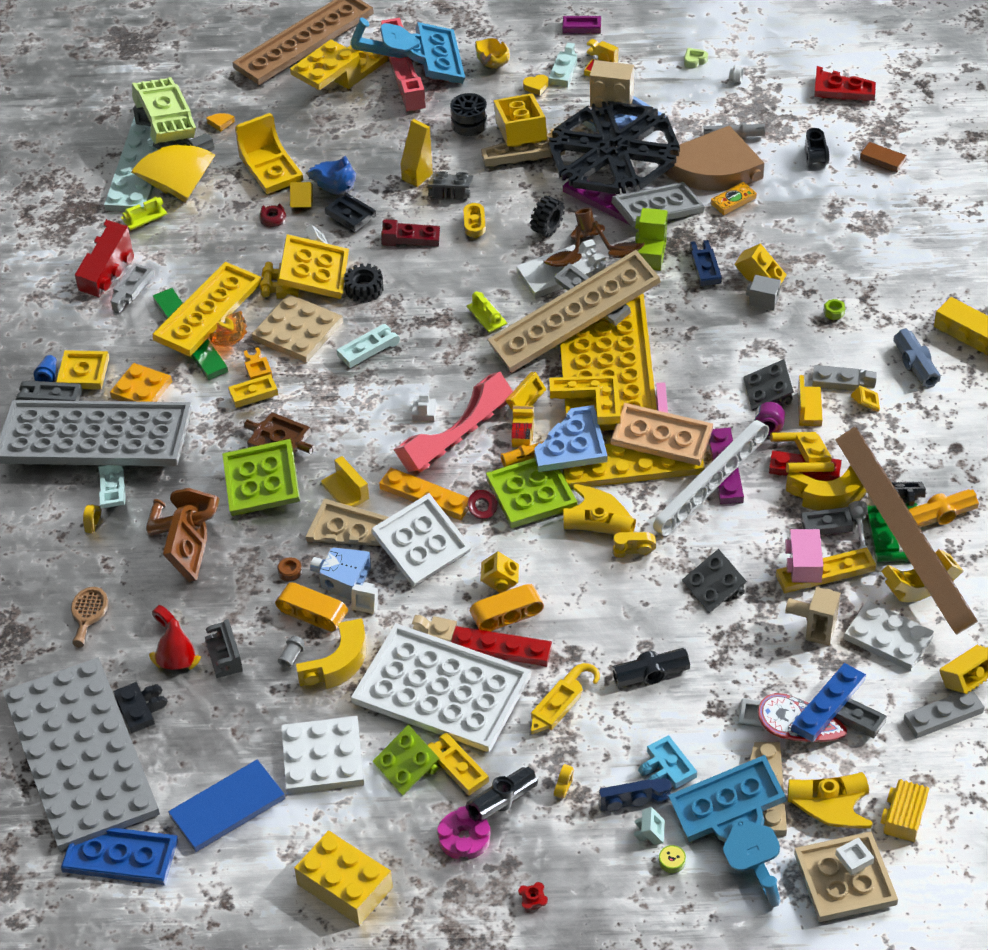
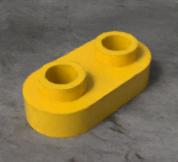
(474, 220)

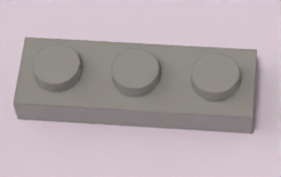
(943, 713)

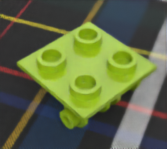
(406, 760)

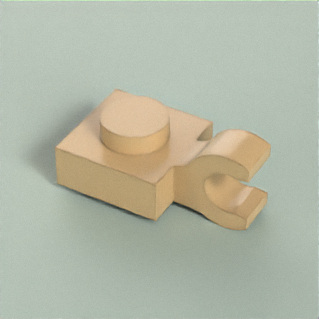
(438, 627)

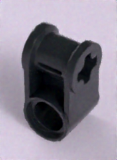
(816, 147)

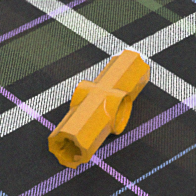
(944, 508)

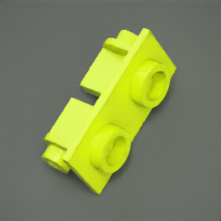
(138, 216)
(485, 312)

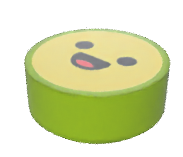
(672, 859)

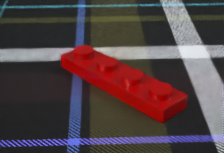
(504, 645)

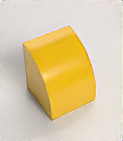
(301, 194)

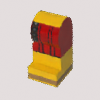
(522, 425)

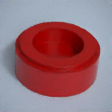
(162, 615)

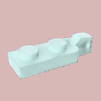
(564, 66)

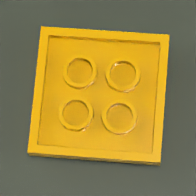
(313, 266)

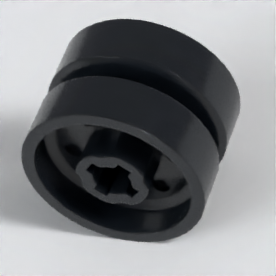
(468, 114)

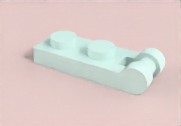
(367, 345)

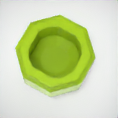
(834, 309)

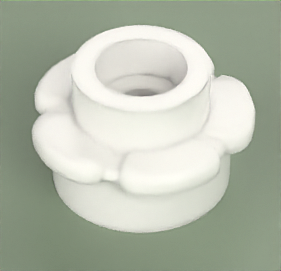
(736, 74)

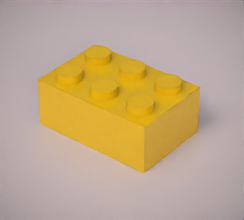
(520, 120)
(343, 877)

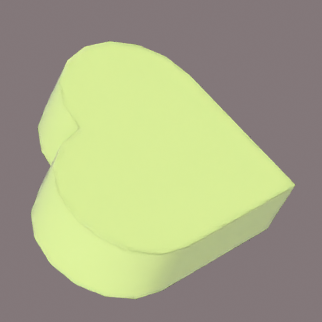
(695, 57)

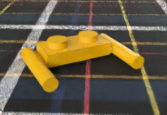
(812, 449)

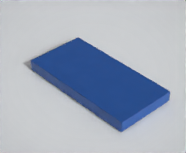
(226, 805)
(123, 856)

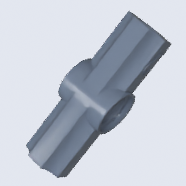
(917, 358)

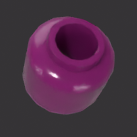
(771, 415)

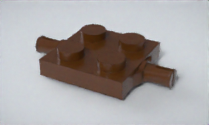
(279, 428)

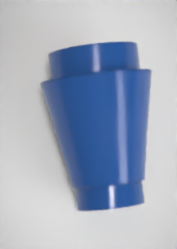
(46, 369)

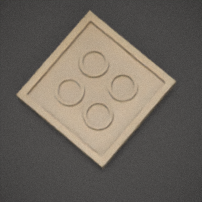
(297, 328)
(834, 889)

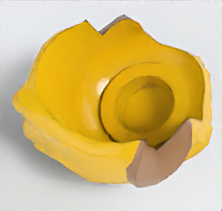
(492, 52)

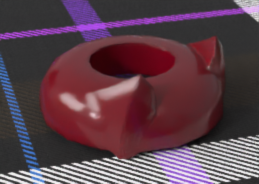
(272, 221)
(484, 495)

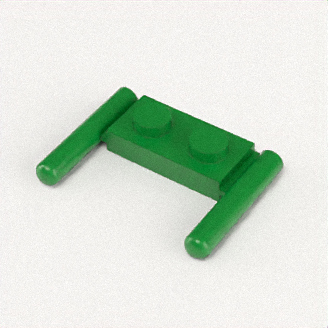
(884, 542)

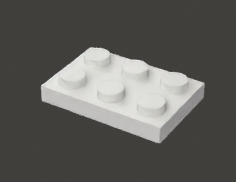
(889, 635)

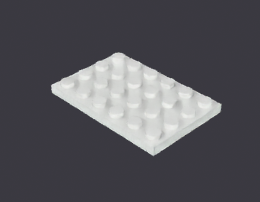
(441, 687)

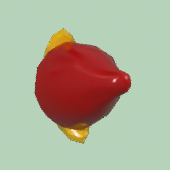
(174, 649)

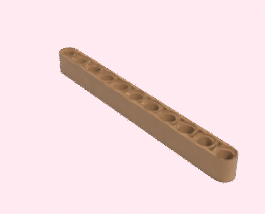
(906, 531)

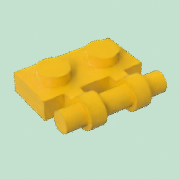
(268, 286)

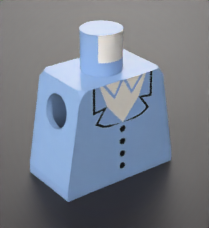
(342, 570)

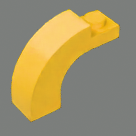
(826, 494)
(908, 585)
(342, 663)

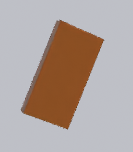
(883, 157)

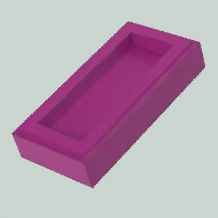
(581, 24)

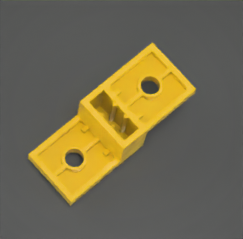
(336, 64)

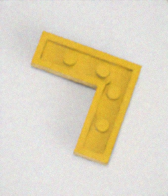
(602, 387)

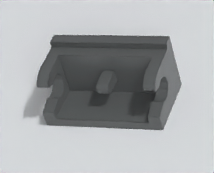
(223, 649)

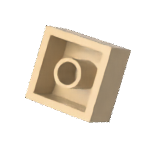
(611, 83)

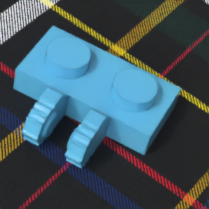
(671, 762)

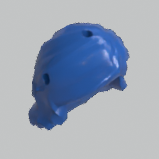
(334, 176)

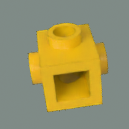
(499, 572)

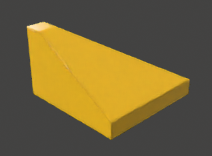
(866, 398)

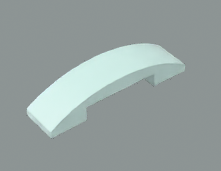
(112, 486)

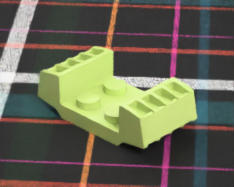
(165, 109)

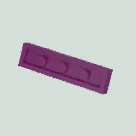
(596, 199)
(731, 489)

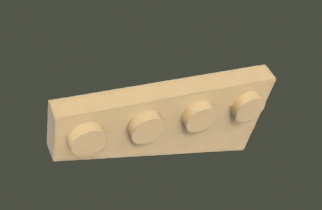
(504, 154)
(343, 525)
(775, 816)

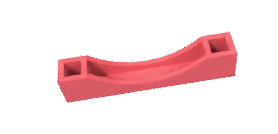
(408, 82)
(485, 398)

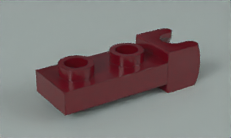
(411, 234)

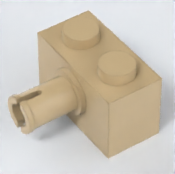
(820, 614)

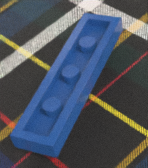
(828, 702)

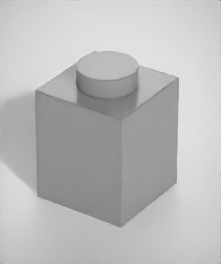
(763, 292)

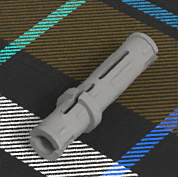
(744, 130)

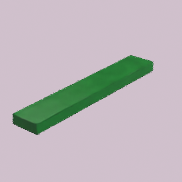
(206, 355)

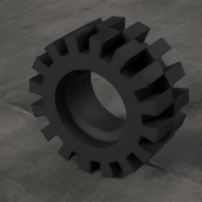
(547, 216)
(363, 291)

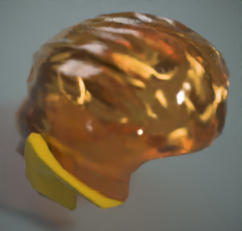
(229, 332)

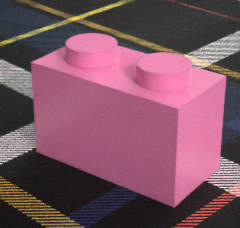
(805, 555)

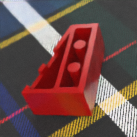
(106, 261)

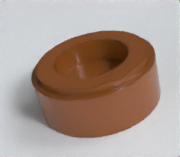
(289, 569)

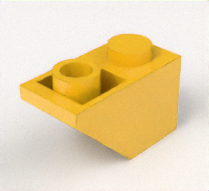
(758, 262)

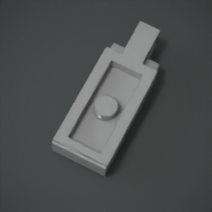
(130, 286)
(842, 378)

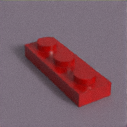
(780, 459)

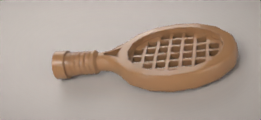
(84, 623)

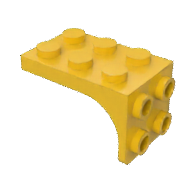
(265, 155)

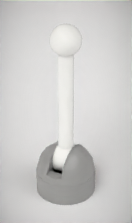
(858, 512)

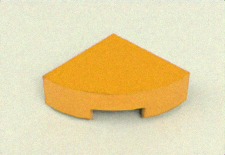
(220, 121)

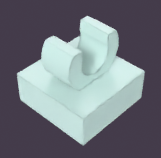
(651, 826)

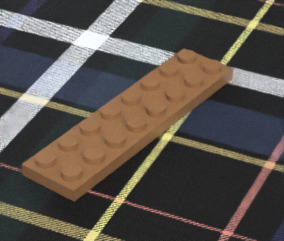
(301, 39)

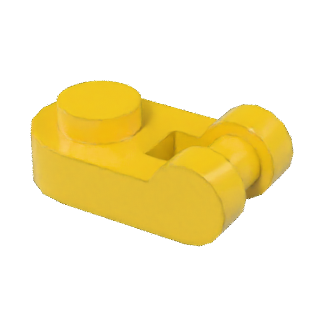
(633, 543)

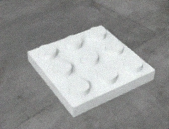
(421, 539)
(322, 755)

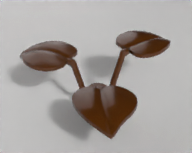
(588, 227)

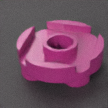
(463, 847)

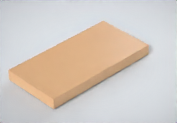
(662, 434)

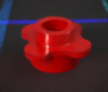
(536, 902)

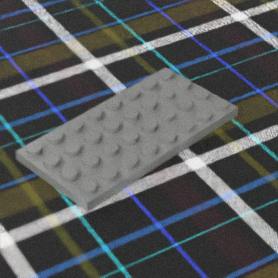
(94, 432)
(80, 753)

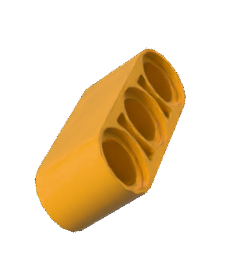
(311, 606)
(506, 608)

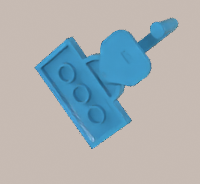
(430, 46)
(733, 809)

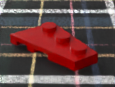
(841, 87)

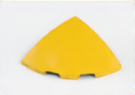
(174, 169)

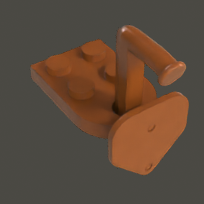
(185, 527)

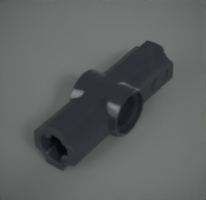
(651, 667)
(501, 793)

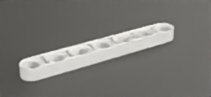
(710, 478)

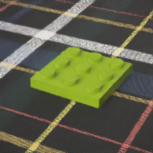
(261, 477)
(530, 494)

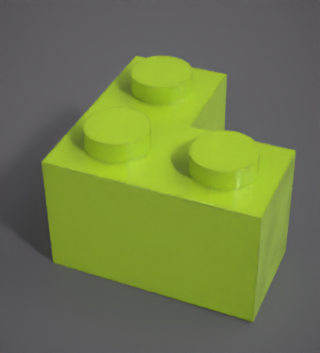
(653, 232)

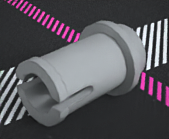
(294, 647)

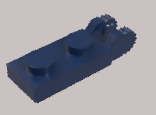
(705, 264)
(634, 793)

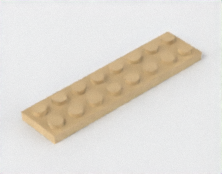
(574, 311)

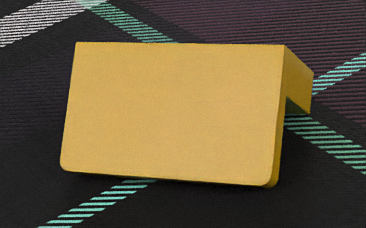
(809, 404)
(346, 484)

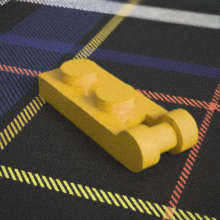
(459, 764)

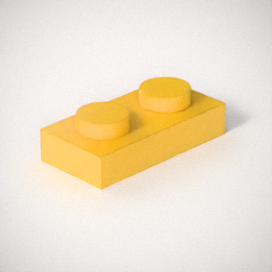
(253, 391)

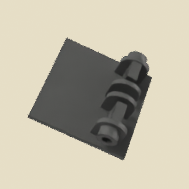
(441, 179)
(769, 385)
(715, 581)

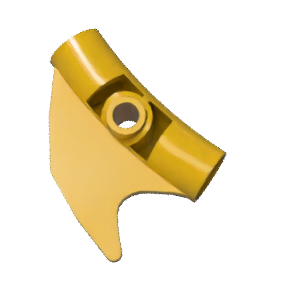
(598, 513)
(831, 799)

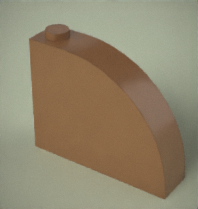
(716, 162)

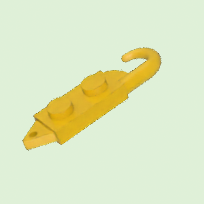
(560, 699)

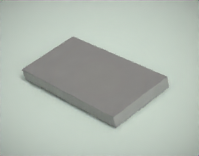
(675, 198)

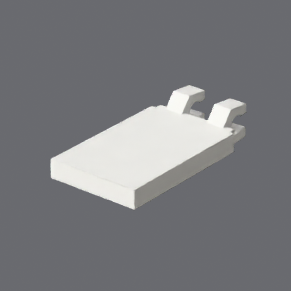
(540, 276)

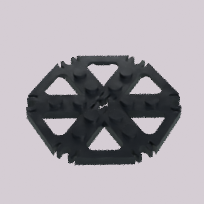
(599, 148)

